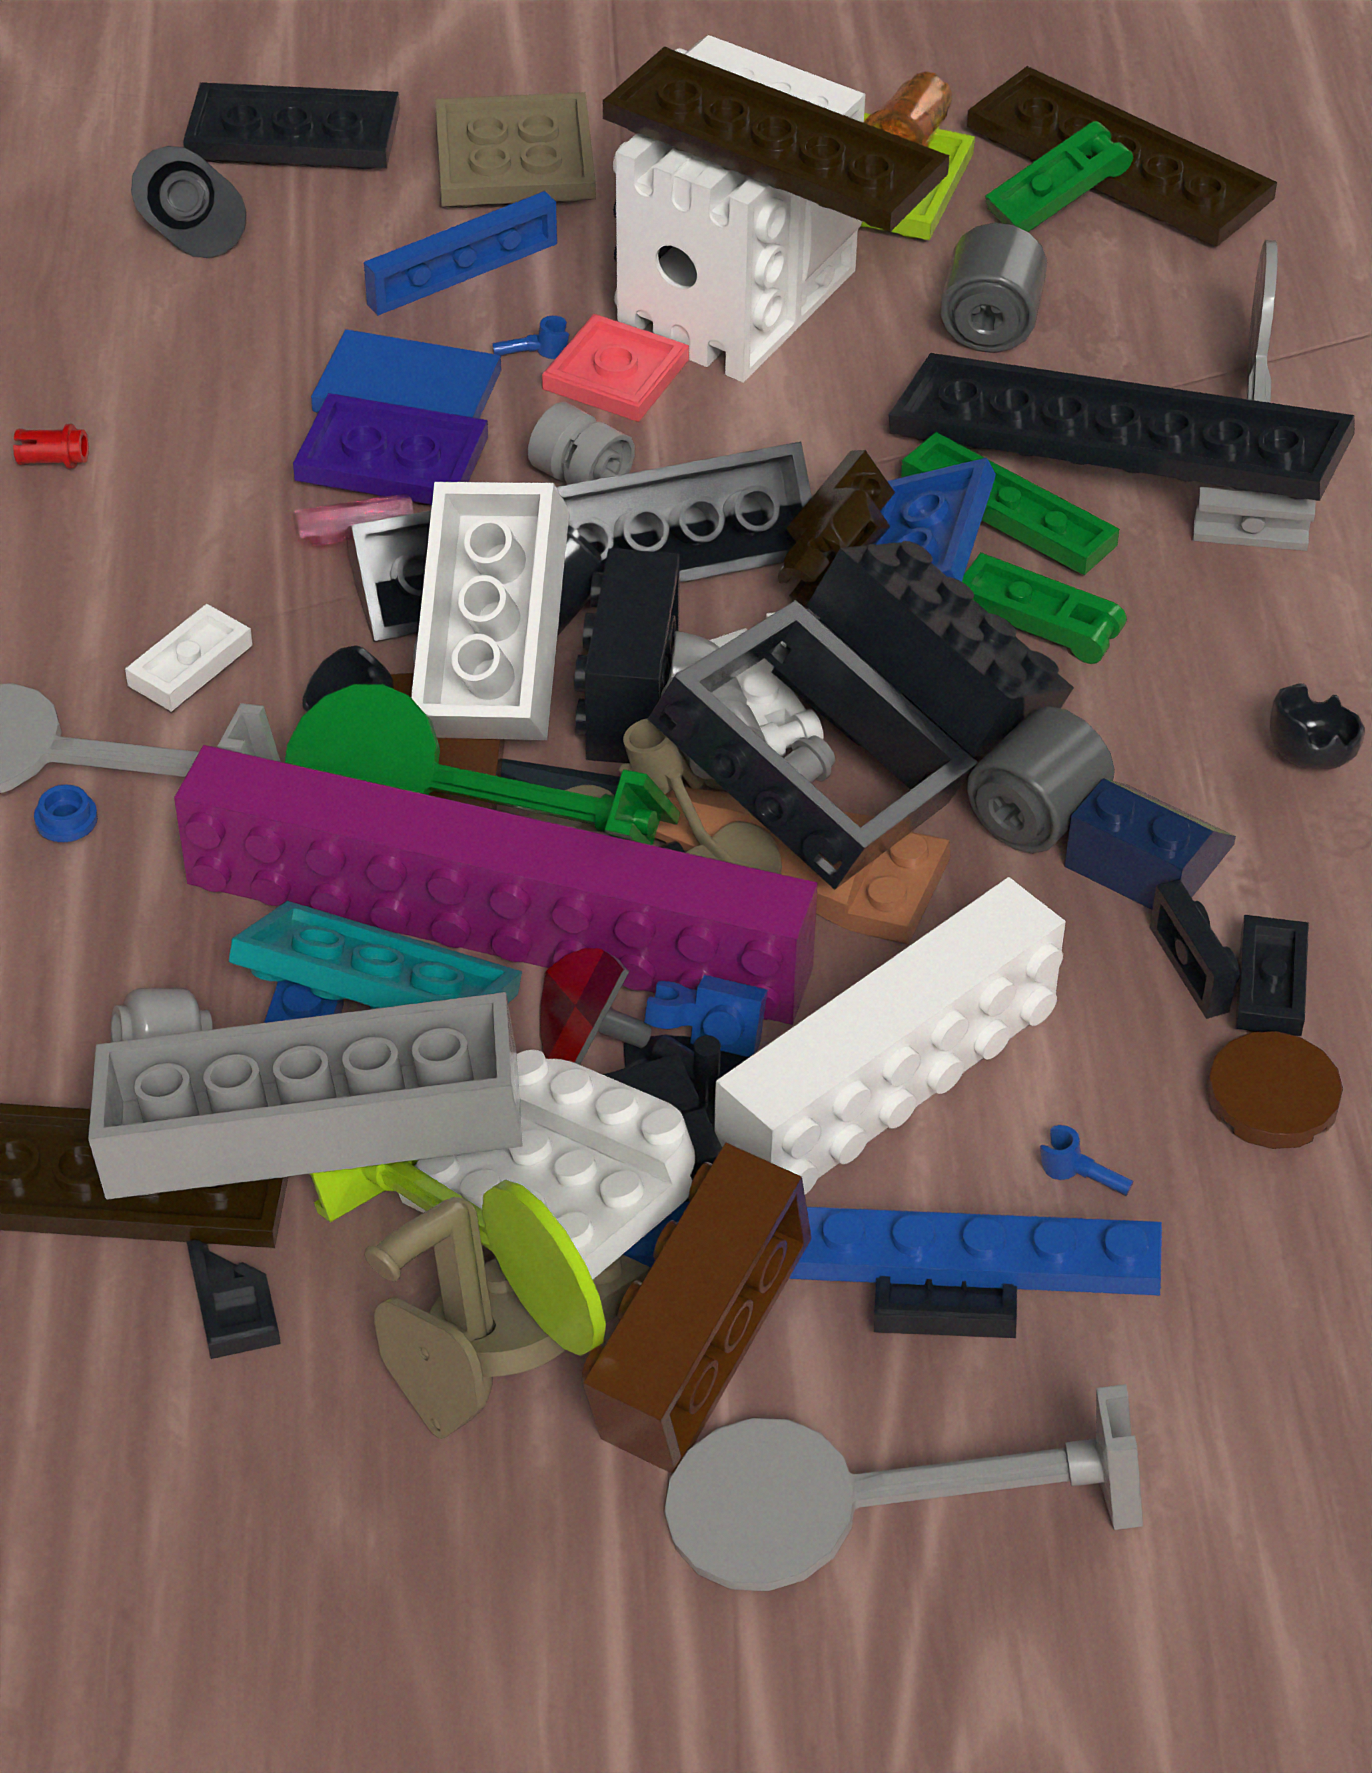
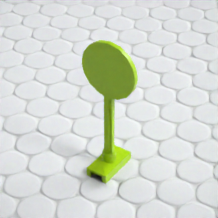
(513, 1225)

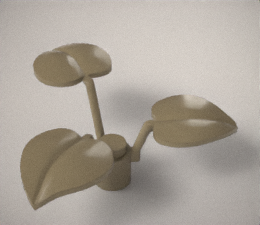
(666, 765)

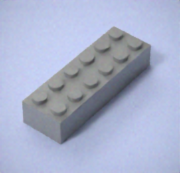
(305, 1096)

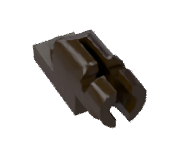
(836, 517)

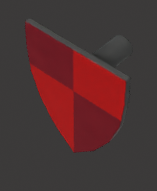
(579, 1003)

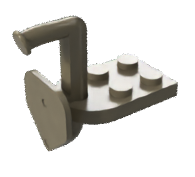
(476, 1323)

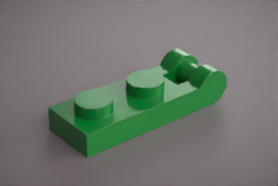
(1059, 177)
(1046, 607)

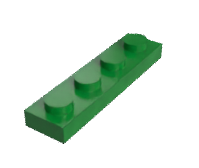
(1026, 509)

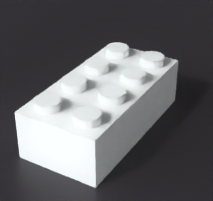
(491, 609)

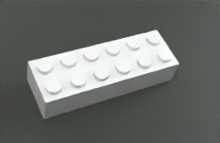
(895, 1036)

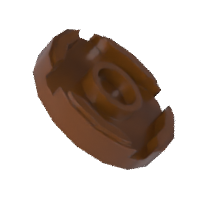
(1274, 1089)

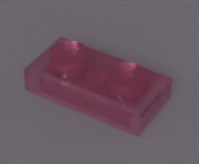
(328, 522)

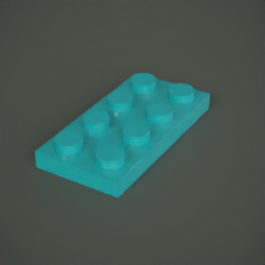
(362, 961)

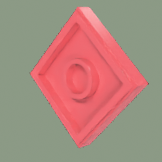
(615, 367)

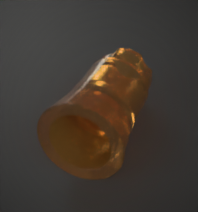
(915, 109)

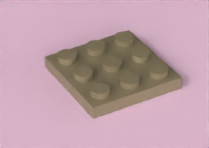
(514, 148)

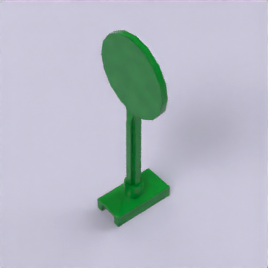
(390, 741)

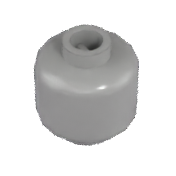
(158, 1013)

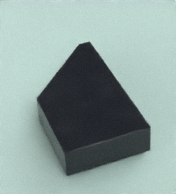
(232, 1303)

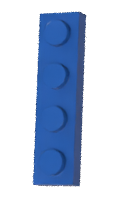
(460, 253)

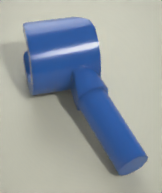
(548, 342)
(1068, 1161)

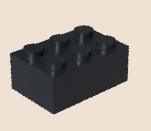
(627, 646)

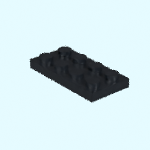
(292, 125)

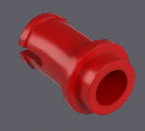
(52, 446)

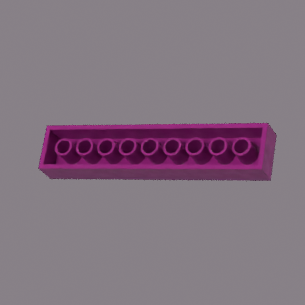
(491, 878)

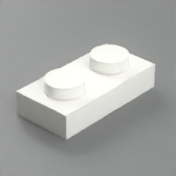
(188, 657)

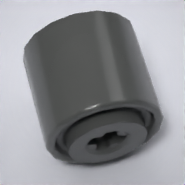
(994, 287)
(1038, 778)

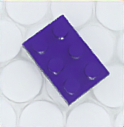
(388, 448)

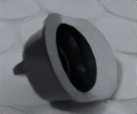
(188, 201)

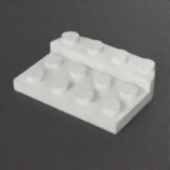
(591, 1152)

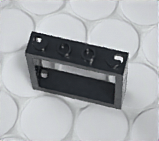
(849, 695)

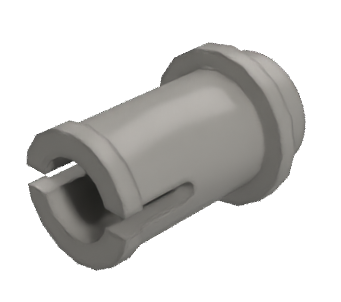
(812, 758)

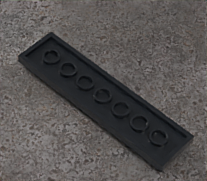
(1125, 425)

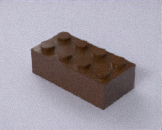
(697, 1307)

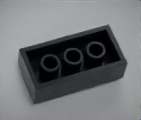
(936, 642)

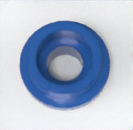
(65, 814)

